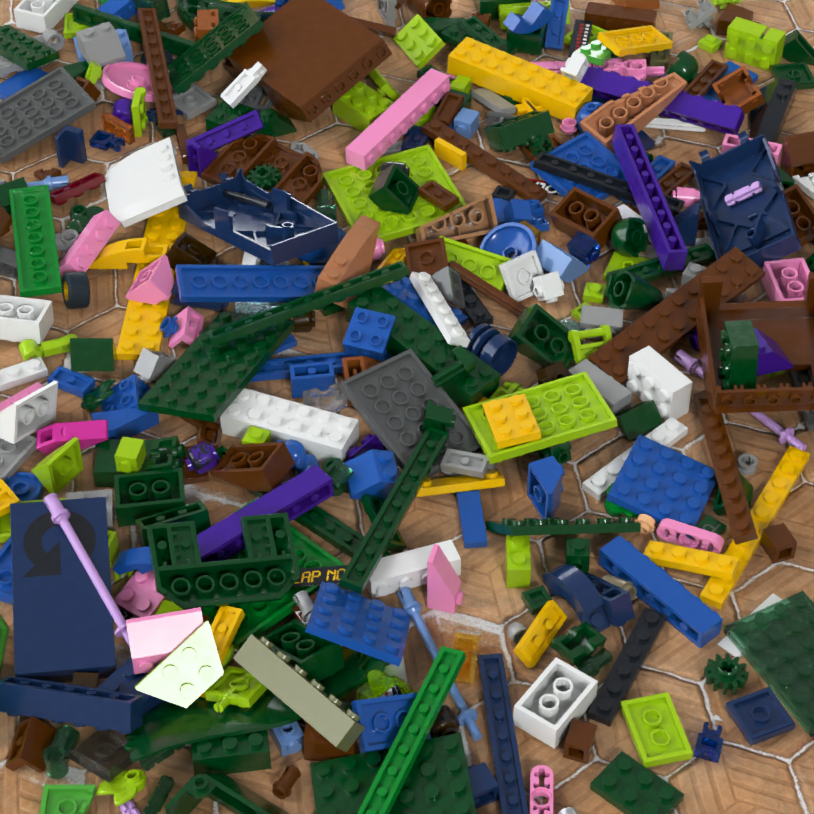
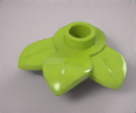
(123, 786)

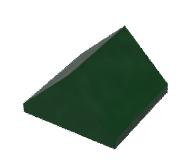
(93, 354)

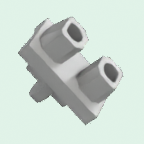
(702, 16)

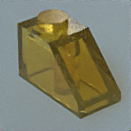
(469, 643)

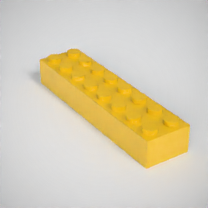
(518, 78)

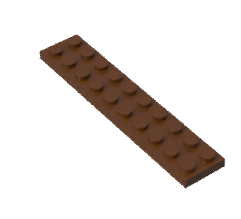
(675, 315)

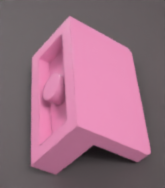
(189, 328)

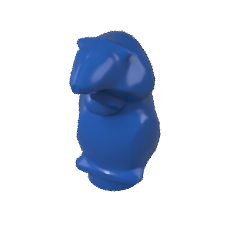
(302, 460)

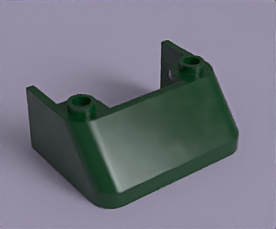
(223, 791)

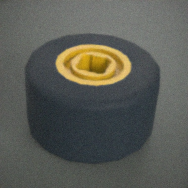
(76, 290)

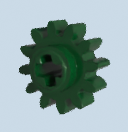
(264, 176)
(726, 674)

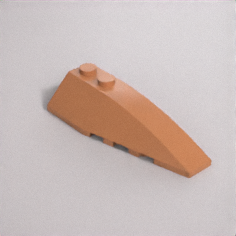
(633, 108)
(351, 257)

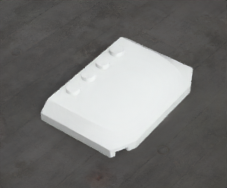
(145, 183)

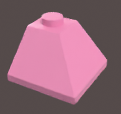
(153, 283)

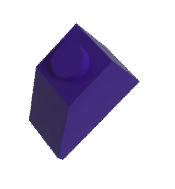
(198, 156)

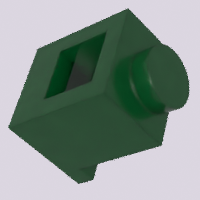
(438, 417)

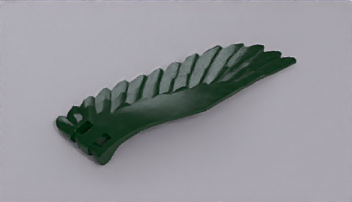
(176, 726)

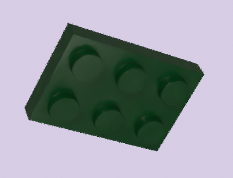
(635, 788)

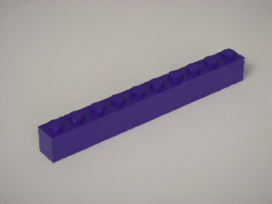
(684, 108)
(649, 198)

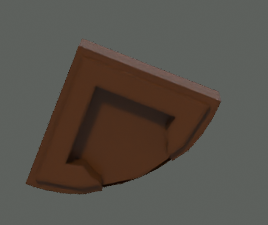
(41, 175)

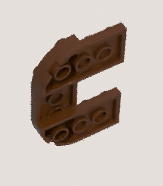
(299, 172)

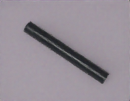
(247, 199)

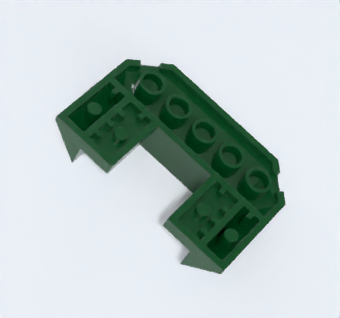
(261, 577)

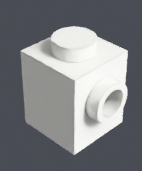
(548, 287)

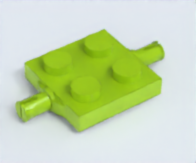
(235, 688)

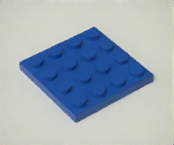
(586, 152)
(662, 483)
(359, 623)

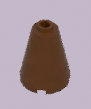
(431, 8)

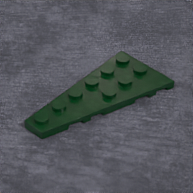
(556, 526)

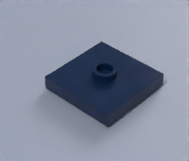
(760, 716)

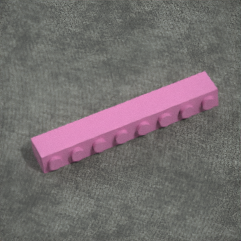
(397, 119)

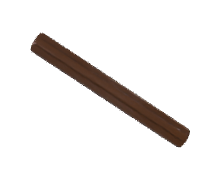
(488, 290)

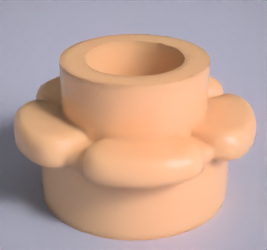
(647, 523)

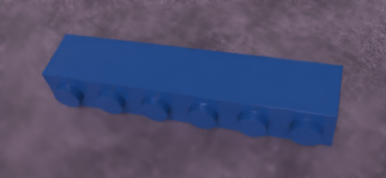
(661, 591)

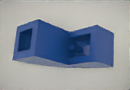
(533, 19)

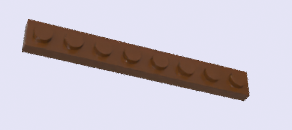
(486, 162)

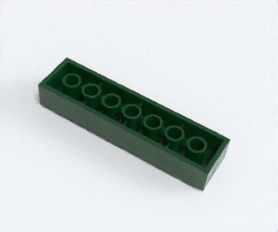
(429, 345)

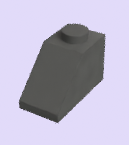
(450, 286)

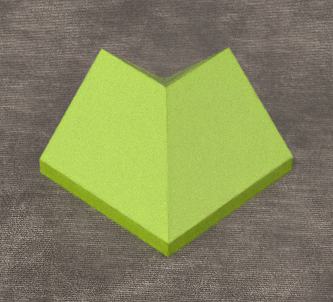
(60, 466)

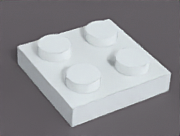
(519, 274)

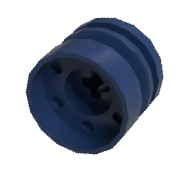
(493, 347)

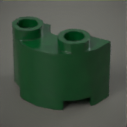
(166, 454)
(578, 644)

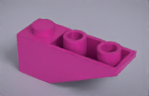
(58, 434)

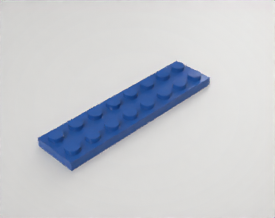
(245, 282)

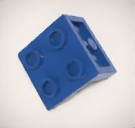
(368, 334)
(125, 394)

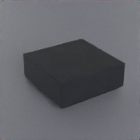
(504, 193)

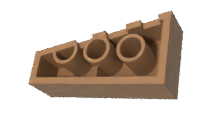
(463, 223)

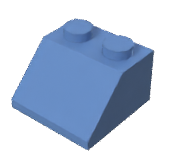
(556, 259)

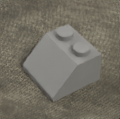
(100, 44)

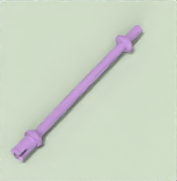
(693, 366)
(60, 516)

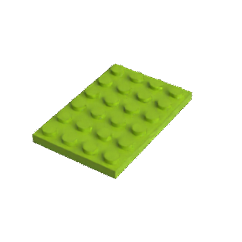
(562, 410)

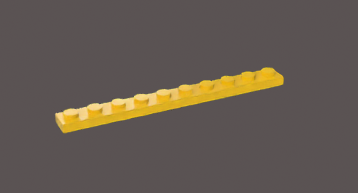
(763, 513)

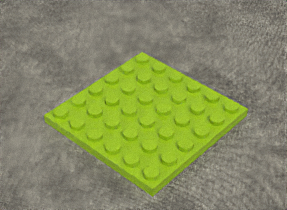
(353, 186)

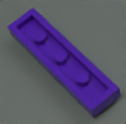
(231, 131)

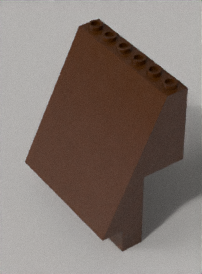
(309, 56)

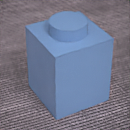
(467, 122)

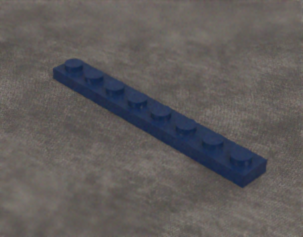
(502, 734)

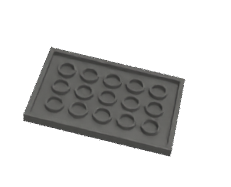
(40, 111)
(393, 405)

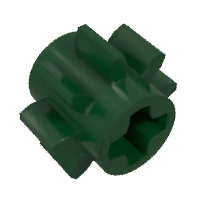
(540, 144)

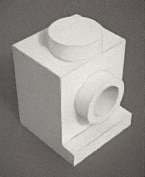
(575, 66)

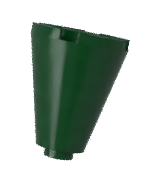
(631, 292)

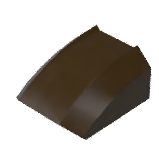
(189, 251)

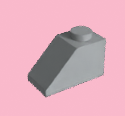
(153, 364)

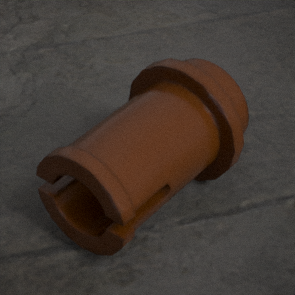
(283, 786)

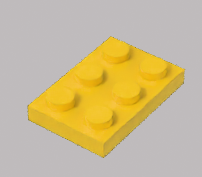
(511, 421)

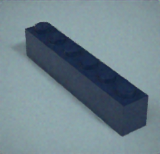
(71, 704)

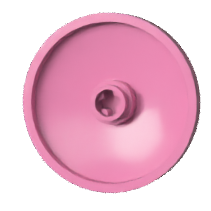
(125, 77)

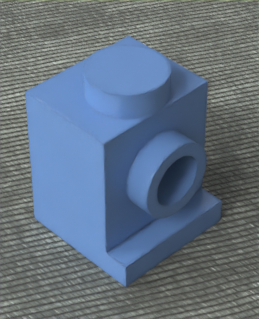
(288, 738)

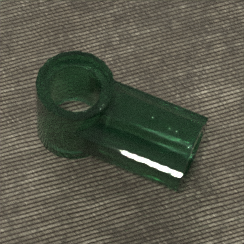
(325, 204)
(57, 755)

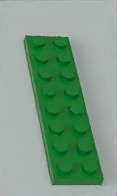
(35, 241)

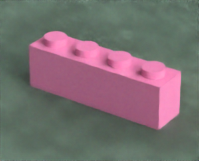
(89, 243)

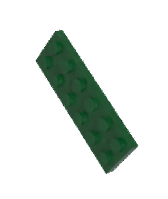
(24, 49)

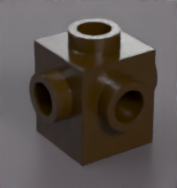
(551, 372)

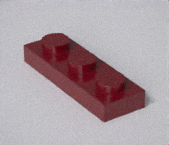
(77, 188)

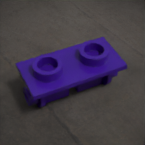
(368, 443)

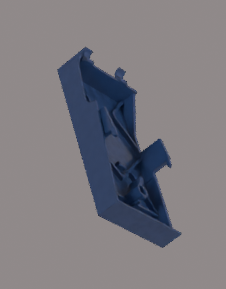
(758, 225)

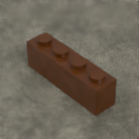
(618, 17)

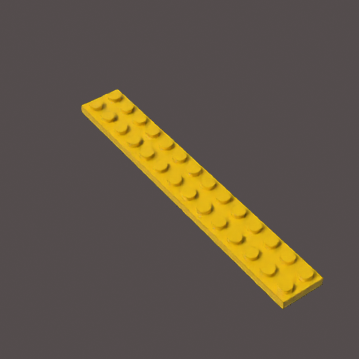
(142, 319)

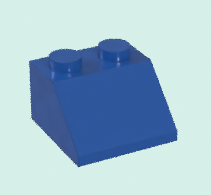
(373, 474)
(545, 485)

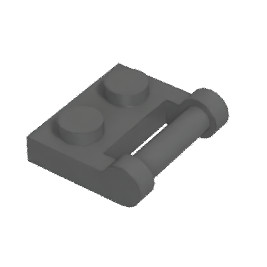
(255, 97)

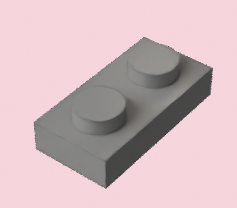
(464, 463)

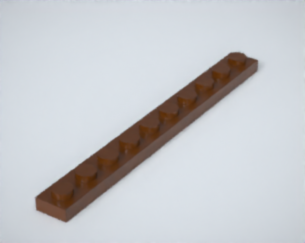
(157, 69)
(726, 472)

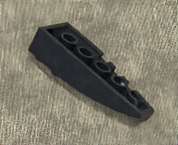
(772, 114)

